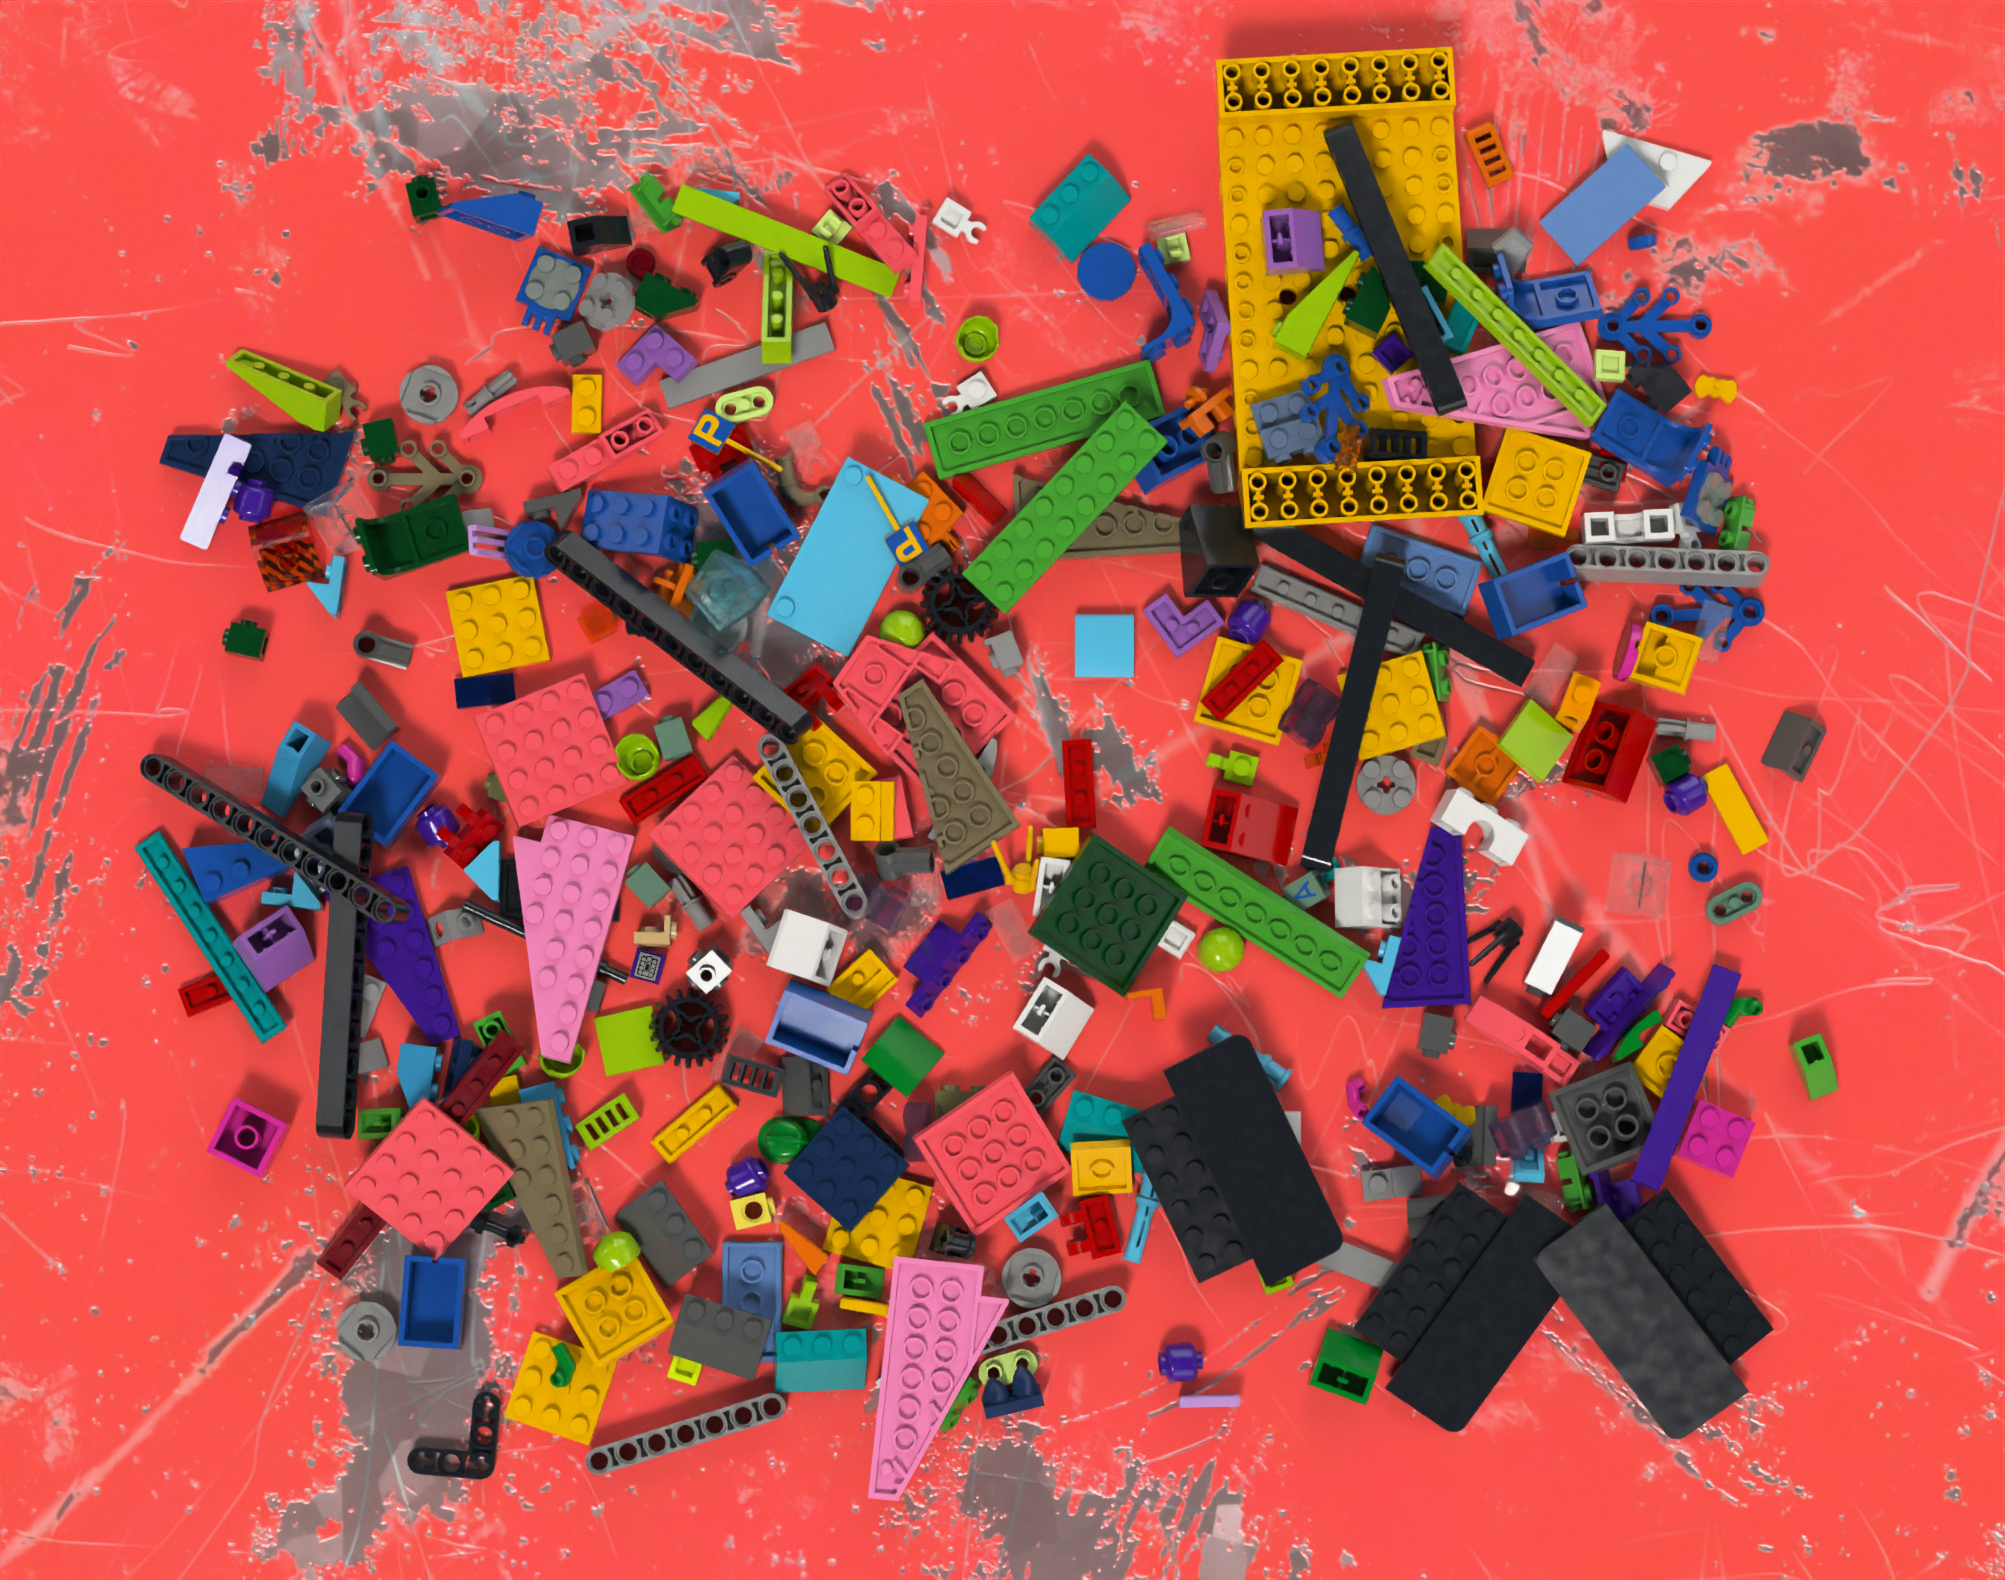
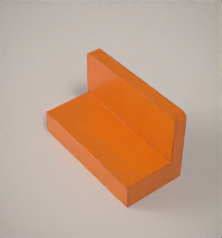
(1156, 1002)

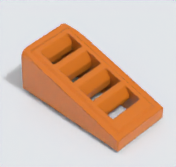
(1493, 139)
(809, 1252)

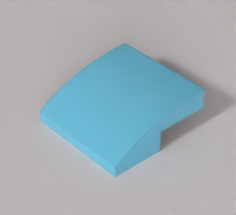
(1104, 645)

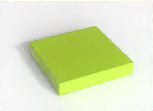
(1534, 740)
(627, 1041)

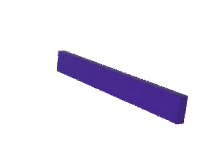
(1686, 1078)

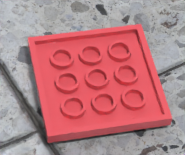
(964, 698)
(550, 749)
(730, 838)
(992, 1153)
(429, 1178)

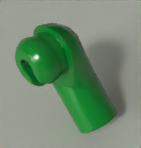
(1742, 1007)
(565, 1367)

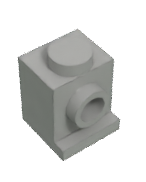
(1005, 654)

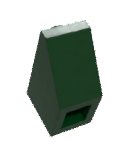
(663, 301)
(1370, 306)

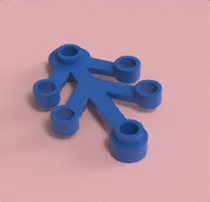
(1649, 326)
(1336, 372)
(1699, 595)

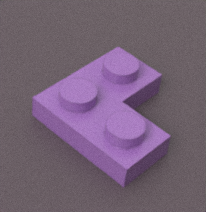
(1216, 329)
(655, 351)
(1180, 631)

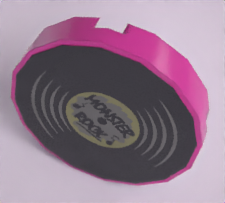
(1626, 653)

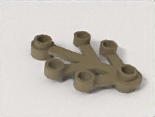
(431, 478)

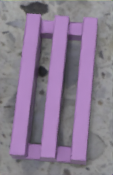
(491, 531)
(1216, 1400)

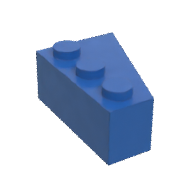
(230, 869)

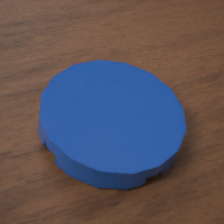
(1106, 272)
(526, 547)

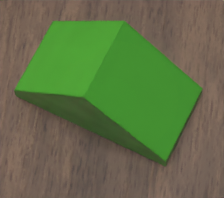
(378, 1123)
(859, 1281)

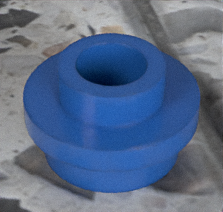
(1705, 858)

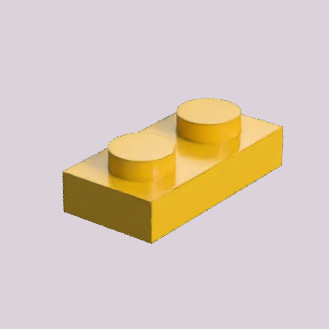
(587, 404)

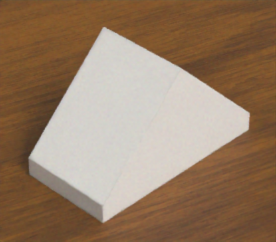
(1050, 873)

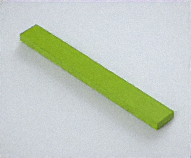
(783, 238)
(1515, 335)

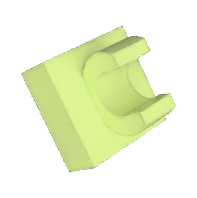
(832, 228)
(1174, 249)
(1609, 366)

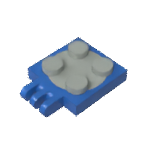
(552, 289)
(1709, 492)

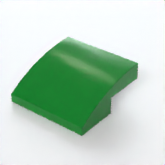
(1630, 1041)
(902, 1057)

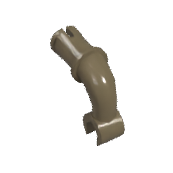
(790, 488)

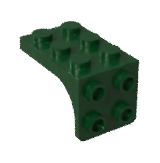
(412, 538)

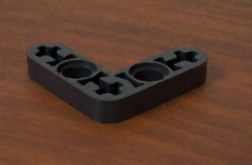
(864, 1108)
(476, 1449)

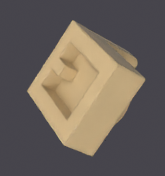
(653, 938)

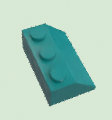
(1079, 208)
(1096, 1120)
(819, 1360)

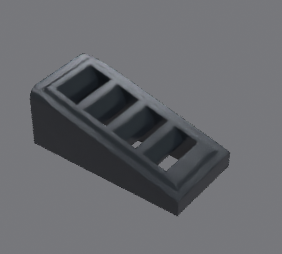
(1370, 445)
(728, 1070)

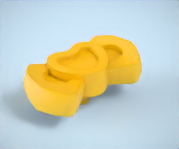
(1715, 388)
(1466, 1114)

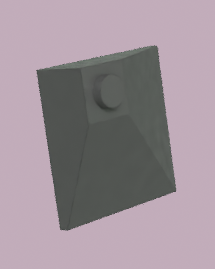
(1604, 1118)

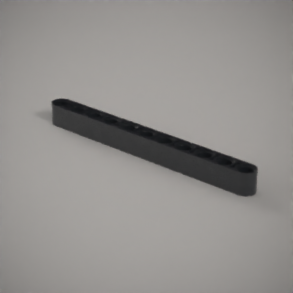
(1395, 268)
(1408, 607)
(679, 637)
(1353, 712)
(285, 842)
(344, 986)

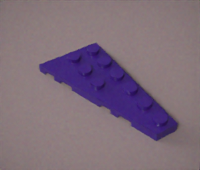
(1433, 944)
(410, 962)

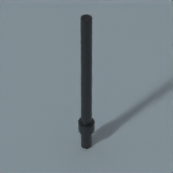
(518, 929)

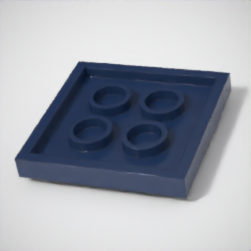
(846, 1169)

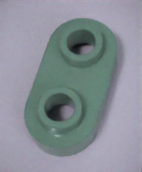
(1732, 903)

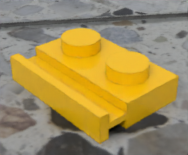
(872, 811)
(863, 980)

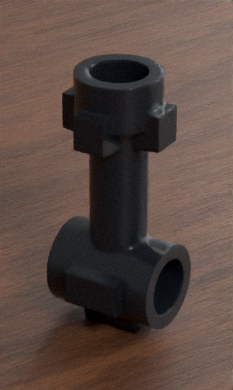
(513, 1235)

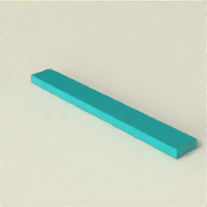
(211, 937)

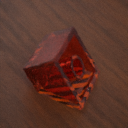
(286, 551)

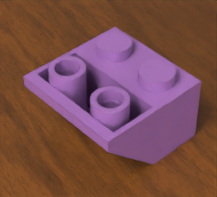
(1292, 241)
(275, 948)

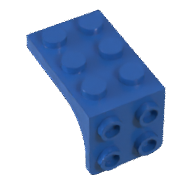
(1548, 300)
(1179, 311)
(1649, 439)
(640, 524)

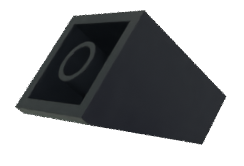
(1215, 551)

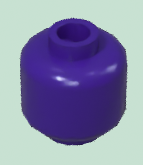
(254, 501)
(1249, 621)
(1685, 794)
(432, 819)
(747, 1177)
(1179, 1362)

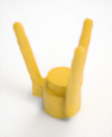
(1023, 875)

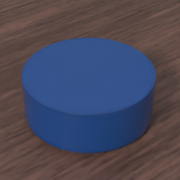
(1642, 242)

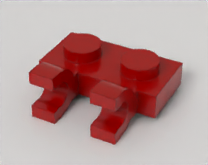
(711, 463)
(811, 687)
(473, 838)
(1098, 1227)

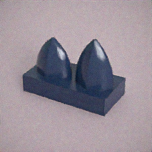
(462, 1056)
(1023, 1396)

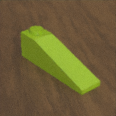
(776, 311)
(1306, 320)
(295, 393)

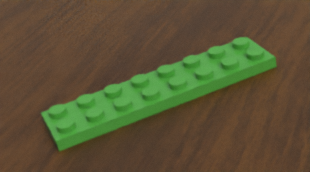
(1039, 420)
(1065, 507)
(1257, 913)

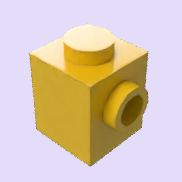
(1059, 843)

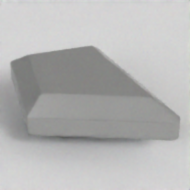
(1514, 248)

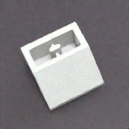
(1367, 898)
(807, 948)
(1053, 1018)

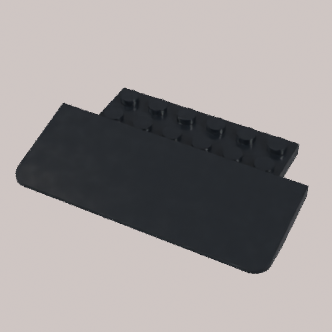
(1232, 1168)
(1463, 1303)
(1658, 1308)

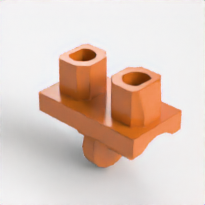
(1216, 405)
(682, 578)

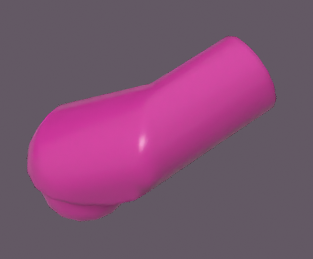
(355, 765)
(1354, 1101)

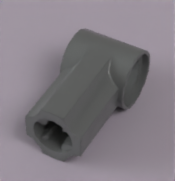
(1220, 464)
(925, 568)
(386, 650)
(895, 860)

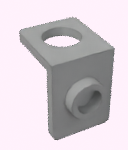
(455, 925)

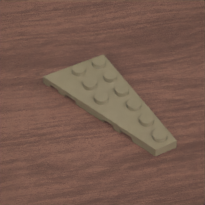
(1117, 531)
(957, 790)
(531, 1143)

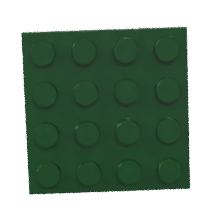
(1107, 914)

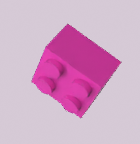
(248, 1137)
(1714, 1138)

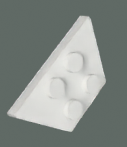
(1675, 169)

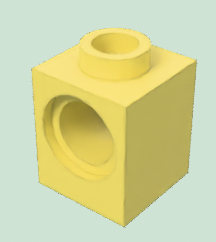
(739, 1211)

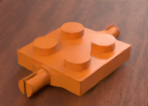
(939, 513)
(1483, 767)

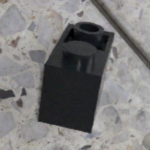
(598, 234)
(1660, 381)

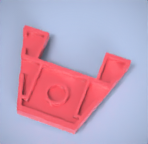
(876, 676)

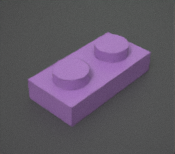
(620, 695)

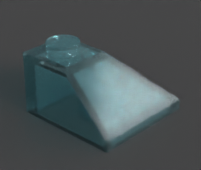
(726, 590)

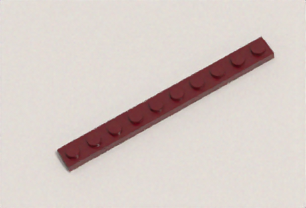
(458, 1105)

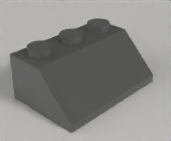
(665, 1234)
(719, 1337)

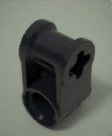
(727, 261)
(952, 1241)

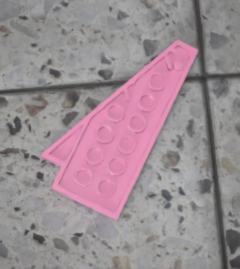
(1503, 390)
(567, 909)
(930, 1348)

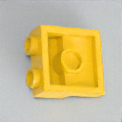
(1666, 658)

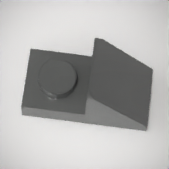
(563, 504)

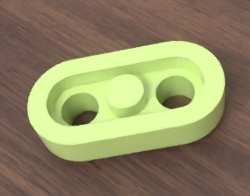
(744, 404)
(1007, 1365)

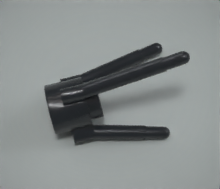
(820, 293)
(1505, 934)

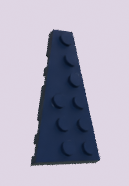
(290, 463)

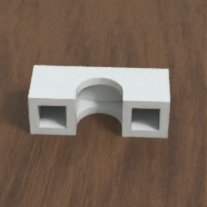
(1640, 528)
(1501, 837)

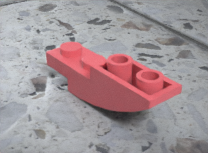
(870, 223)
(606, 451)
(1522, 1040)

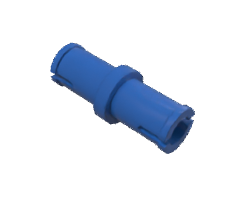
(1350, 231)

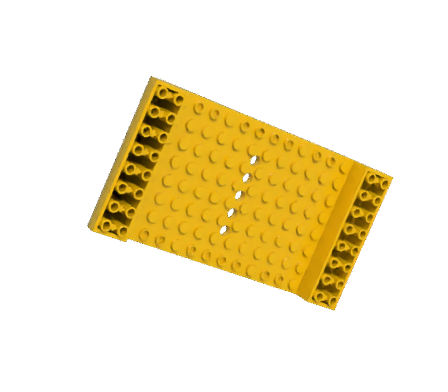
(1277, 158)

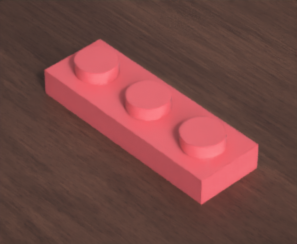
(914, 287)

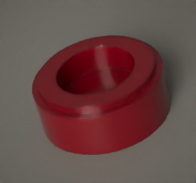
(640, 262)

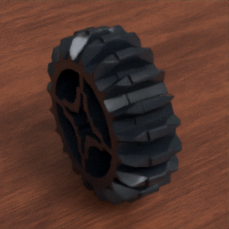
(946, 609)
(706, 1016)

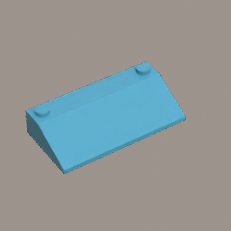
(845, 559)

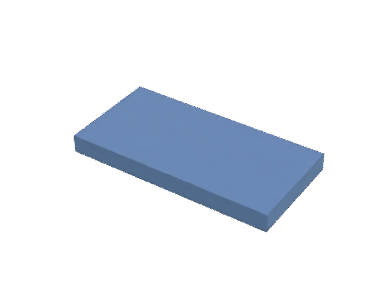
(1602, 204)
(1429, 570)
(754, 1283)

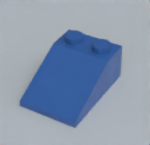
(506, 215)
(1178, 456)

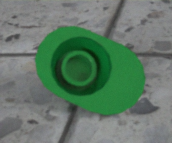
(786, 1138)

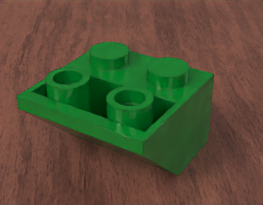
(1346, 1366)

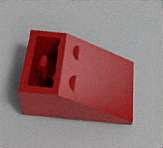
(1248, 827)

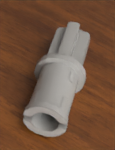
(491, 393)
(1685, 729)
(691, 902)

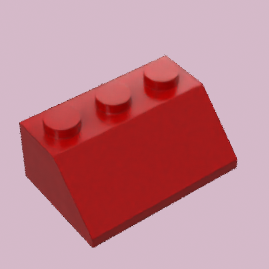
(1609, 751)

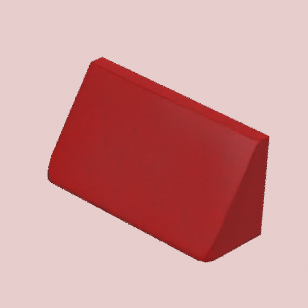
(979, 498)

